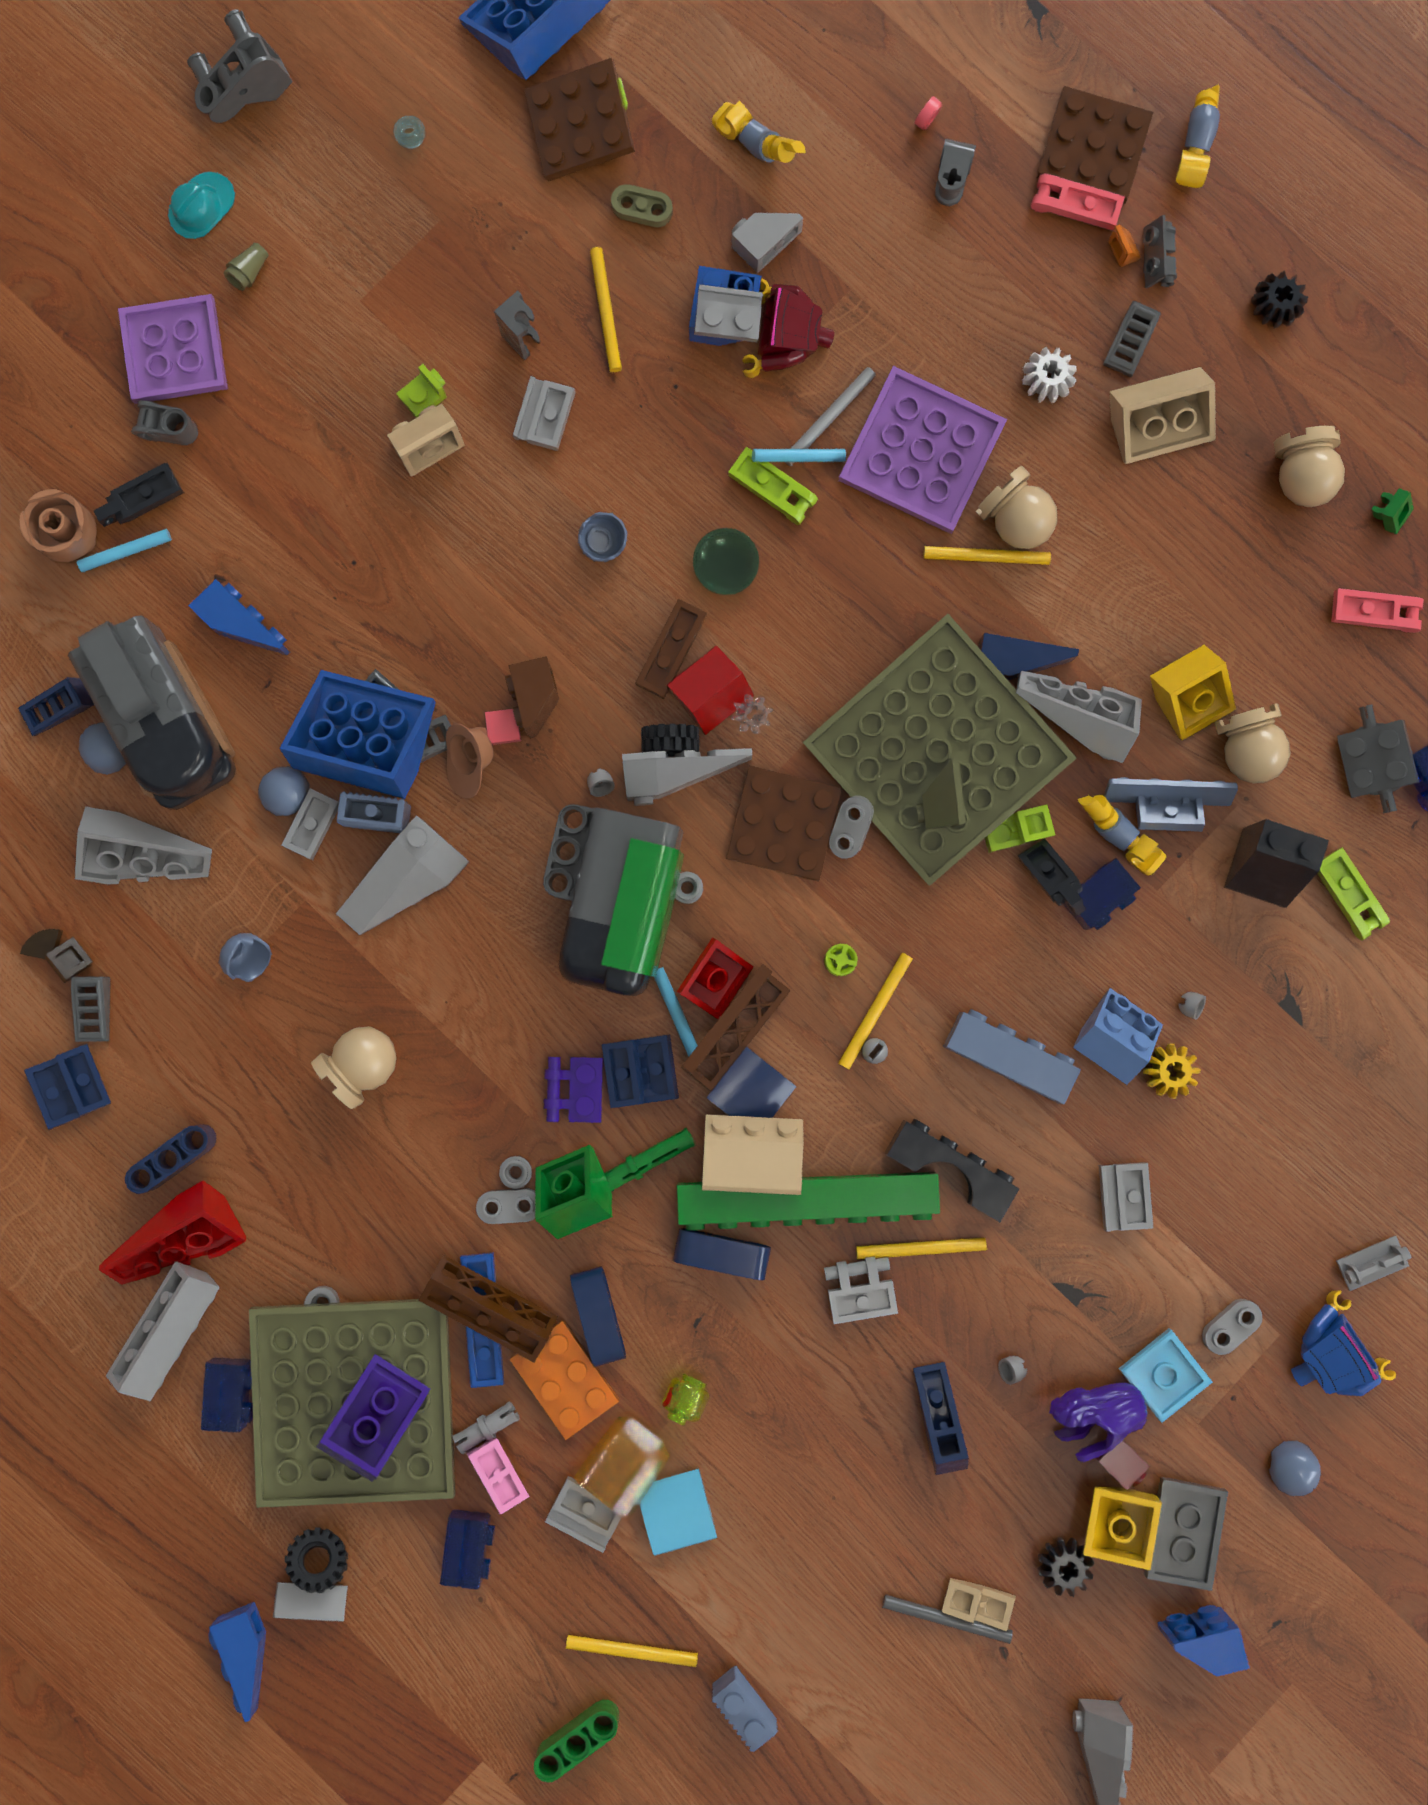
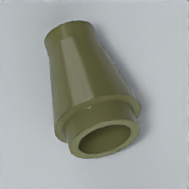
(245, 267)

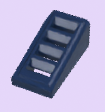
(74, 697)

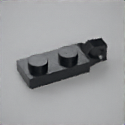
(139, 496)
(1053, 876)

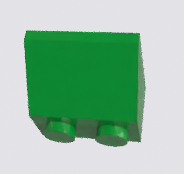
(572, 1193)

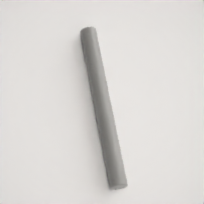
(834, 410)

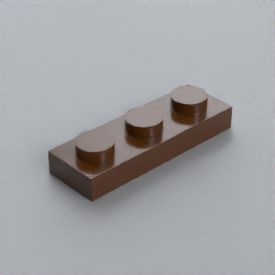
(671, 648)

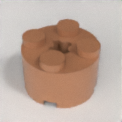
(58, 541)

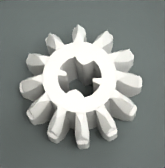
(1060, 379)

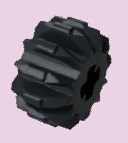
(1287, 292)
(1071, 1576)

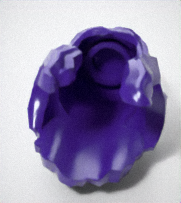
(1114, 1407)

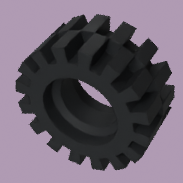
(670, 738)
(302, 1545)

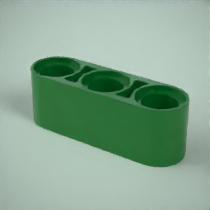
(570, 1755)

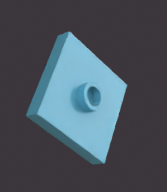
(1165, 1375)

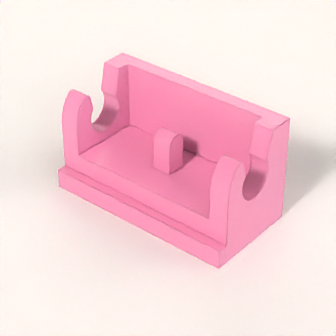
(497, 1475)

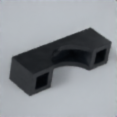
(986, 1190)

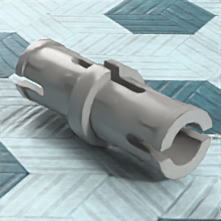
(486, 1427)

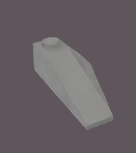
(1100, 720)
(658, 775)
(125, 848)
(405, 874)
(1106, 1747)

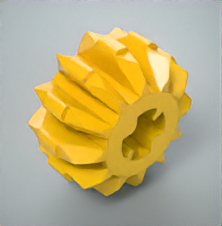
(1181, 1065)

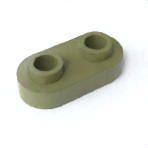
(644, 203)

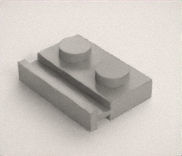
(728, 313)
(544, 413)
(1125, 1196)
(583, 1516)

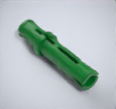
(636, 1166)

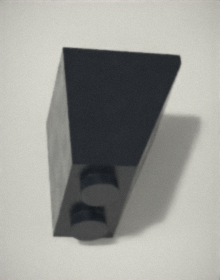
(1275, 862)

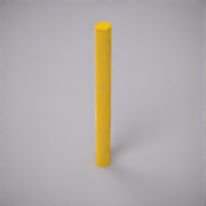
(605, 309)
(987, 555)
(875, 1011)
(921, 1248)
(632, 1651)

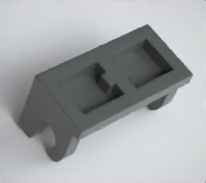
(514, 323)

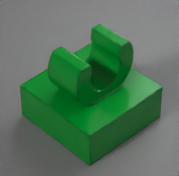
(1397, 510)

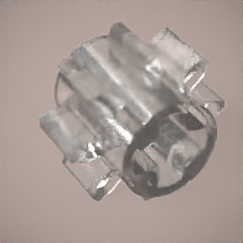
(746, 708)

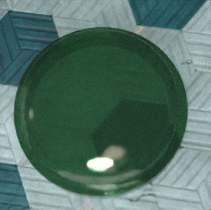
(725, 561)

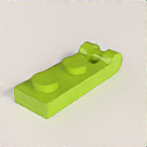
(772, 486)
(1352, 894)

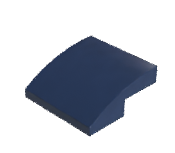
(640, 1071)
(67, 1087)
(751, 1088)

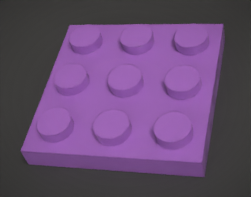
(172, 348)

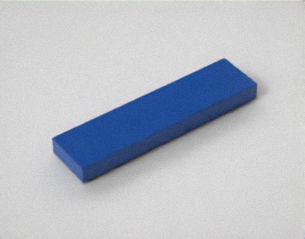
(483, 1353)

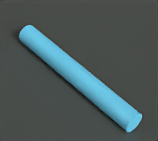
(799, 455)
(124, 550)
(675, 1011)

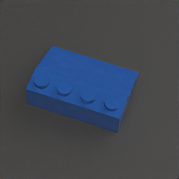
(527, 31)
(360, 734)

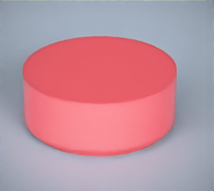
(928, 113)

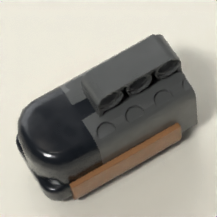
(154, 711)

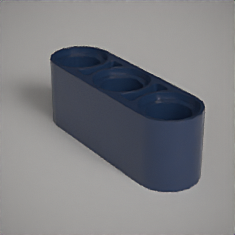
(157, 1166)
(721, 1254)
(598, 1316)

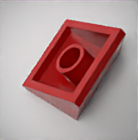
(710, 689)
(715, 978)

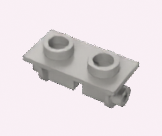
(1373, 1263)

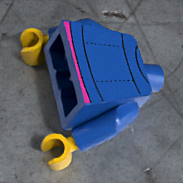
(1337, 1354)

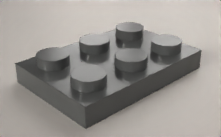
(1188, 1533)

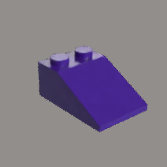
(373, 1418)

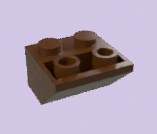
(535, 692)

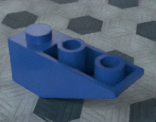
(229, 618)
(241, 1646)

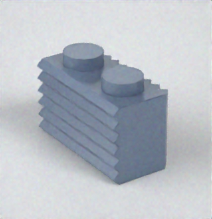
(373, 812)
(744, 1709)

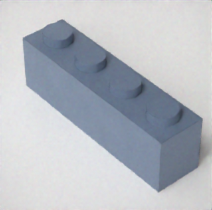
(1011, 1057)

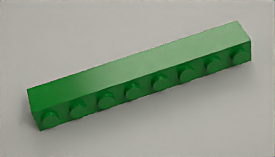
(820, 1199)

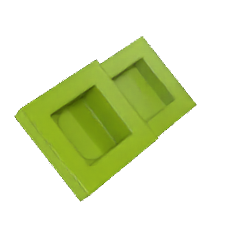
(1021, 828)

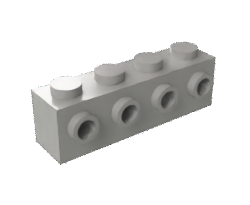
(162, 1331)

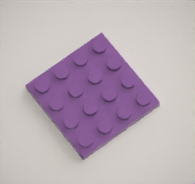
(922, 449)

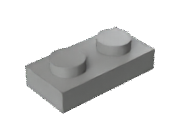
(311, 824)

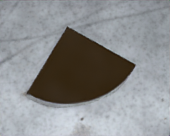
(42, 943)

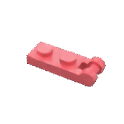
(1077, 201)
(1376, 610)

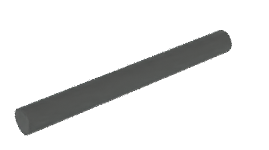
(936, 1616)

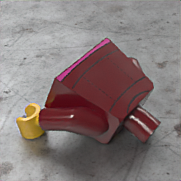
(788, 330)

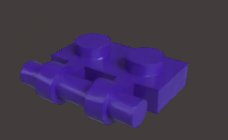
(584, 1090)

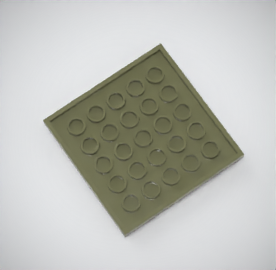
(918, 715)
(304, 1371)

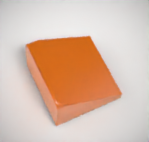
(1123, 246)

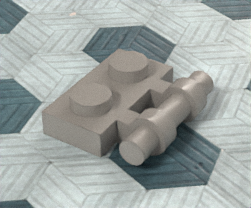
(861, 1300)

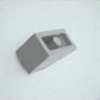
(764, 236)

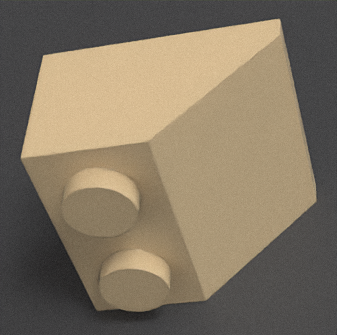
(426, 439)

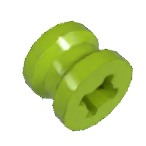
(842, 955)

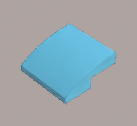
(677, 1513)

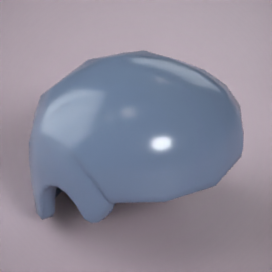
(602, 537)
(100, 750)
(283, 790)
(244, 956)
(1294, 1468)

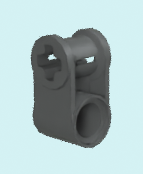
(953, 170)
(159, 423)

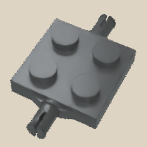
(1377, 759)

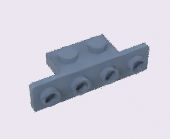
(1170, 803)

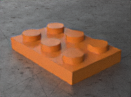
(566, 1382)

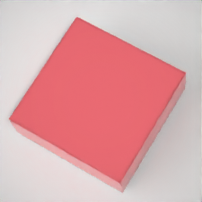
(502, 727)

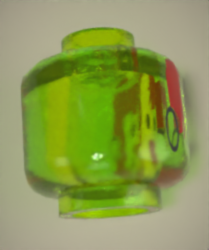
(685, 1399)

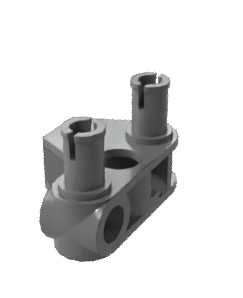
(256, 78)

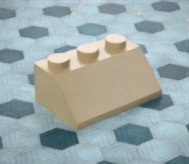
(1164, 414)
(753, 1154)

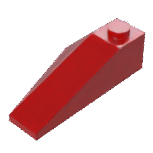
(186, 1228)

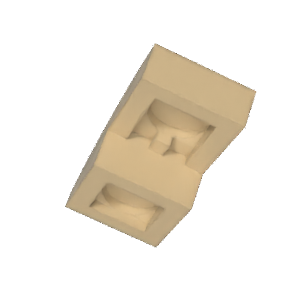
(978, 1603)

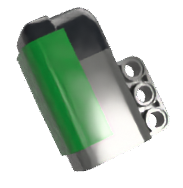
(619, 894)

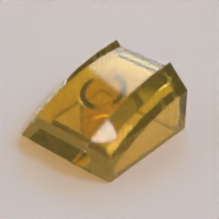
(623, 1465)

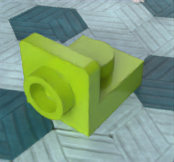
(423, 391)

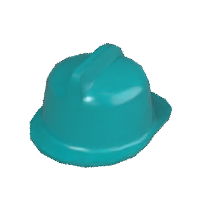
(200, 204)

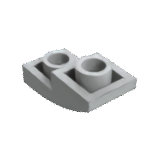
(298, 1604)

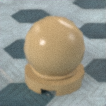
(1311, 466)
(1022, 512)
(1255, 745)
(358, 1063)

